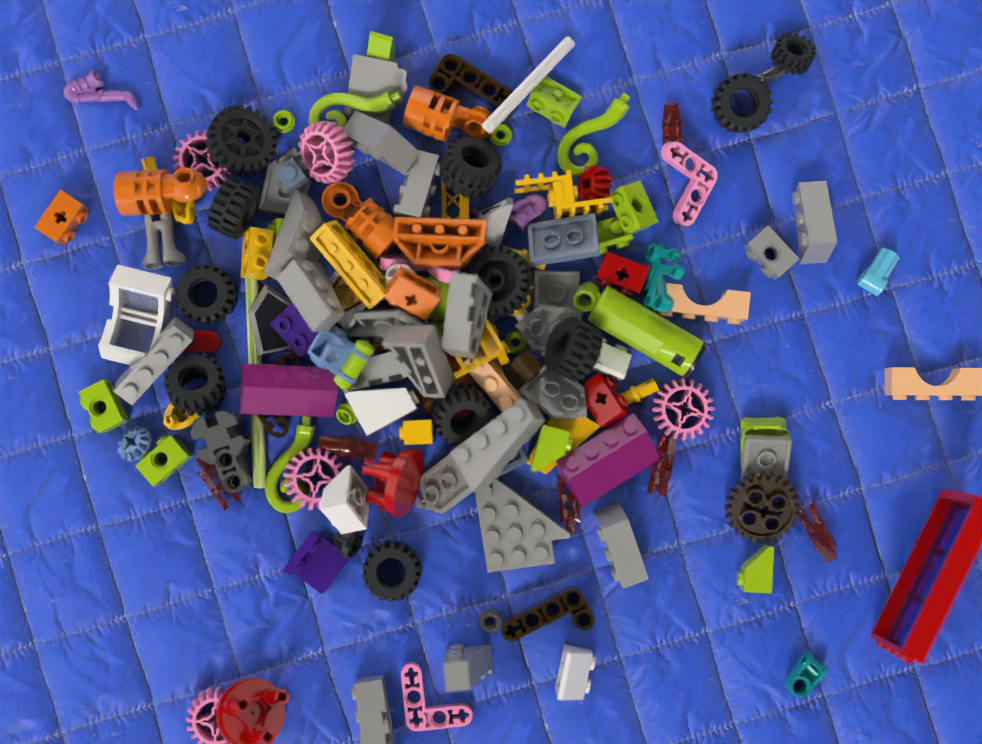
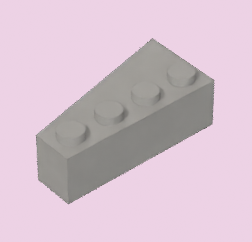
(496, 444)
(373, 711)

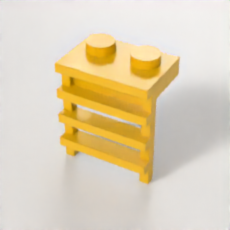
(570, 191)
(557, 201)
(492, 348)

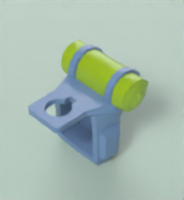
(341, 356)

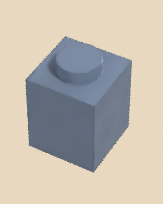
(291, 176)

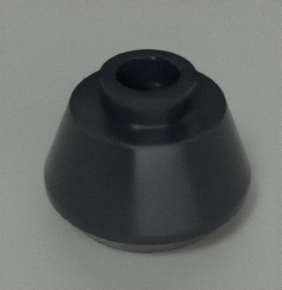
(348, 543)

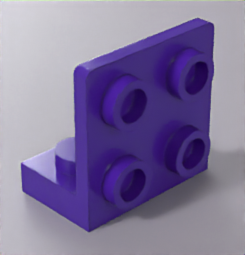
(294, 330)
(316, 562)

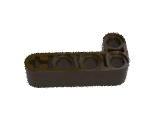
(476, 88)
(522, 369)
(545, 617)

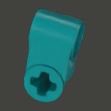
(806, 673)

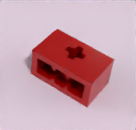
(633, 271)
(615, 406)

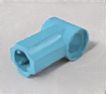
(875, 277)

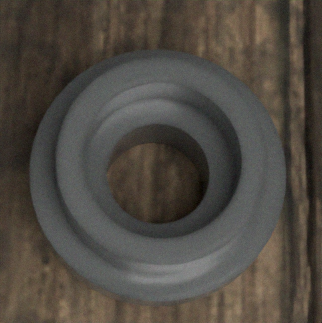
(490, 628)

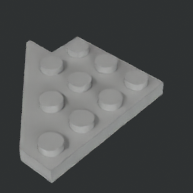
(515, 530)

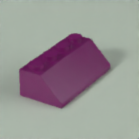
(287, 390)
(607, 460)

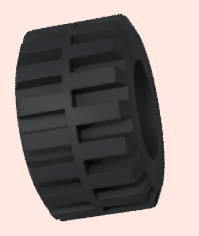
(760, 98)
(470, 167)
(233, 207)
(189, 286)
(573, 349)
(190, 368)
(457, 399)
(378, 585)

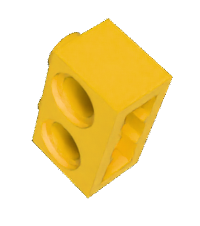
(256, 252)
(417, 432)

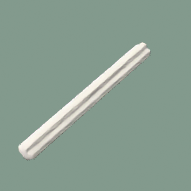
(528, 84)

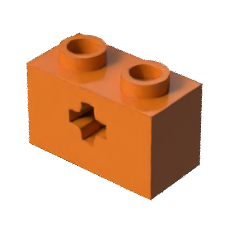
(52, 223)
(412, 293)

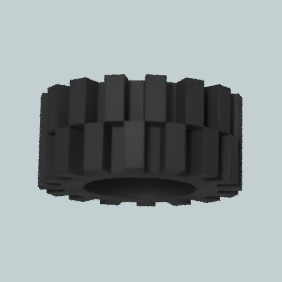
(790, 44)

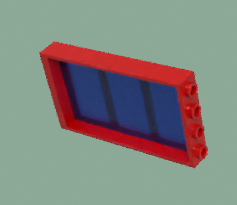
(931, 577)

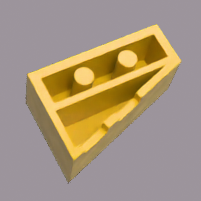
(579, 429)

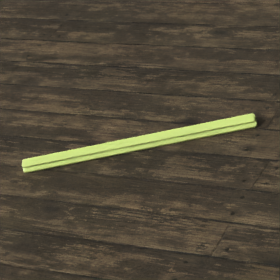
(257, 428)

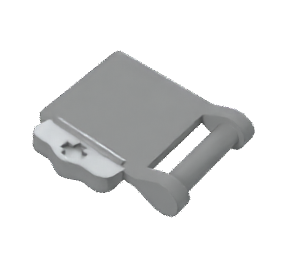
(374, 77)

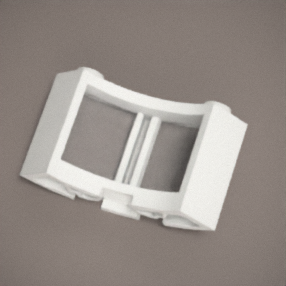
(139, 314)

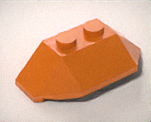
(438, 240)

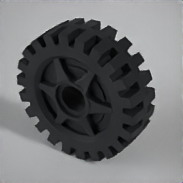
(230, 152)
(514, 276)

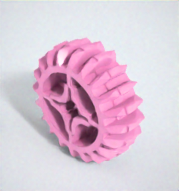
(189, 148)
(332, 151)
(679, 419)
(315, 468)
(208, 719)

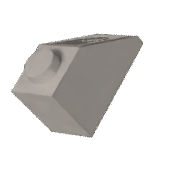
(497, 220)

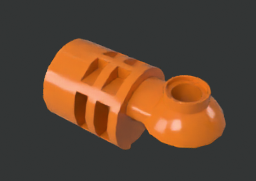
(438, 114)
(152, 190)
(363, 221)

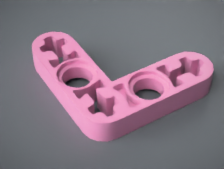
(697, 181)
(440, 273)
(427, 712)

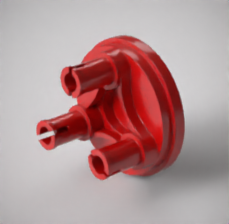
(402, 480)
(251, 711)

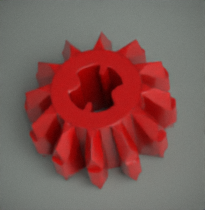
(594, 183)

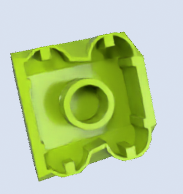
(762, 426)

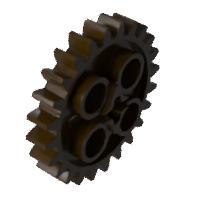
(769, 489)

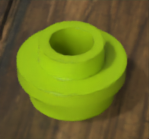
(283, 114)
(508, 135)
(515, 334)
(346, 414)

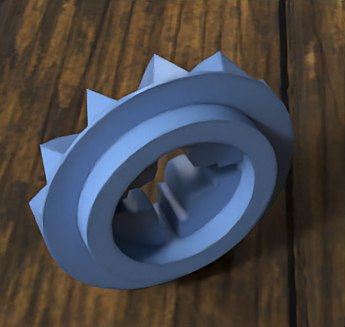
(143, 440)

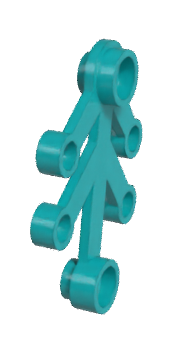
(655, 254)

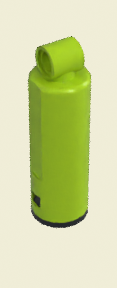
(641, 328)

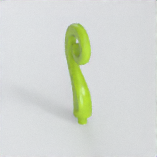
(379, 104)
(613, 115)
(302, 441)

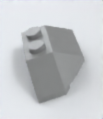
(293, 237)
(376, 323)

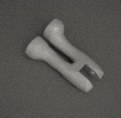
(171, 255)

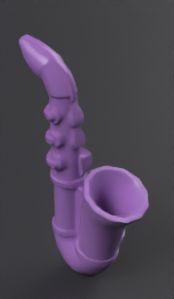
(85, 91)
(525, 210)

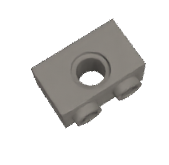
(783, 255)

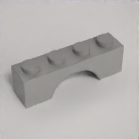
(164, 351)

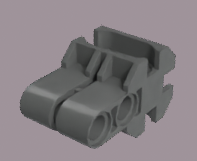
(221, 442)

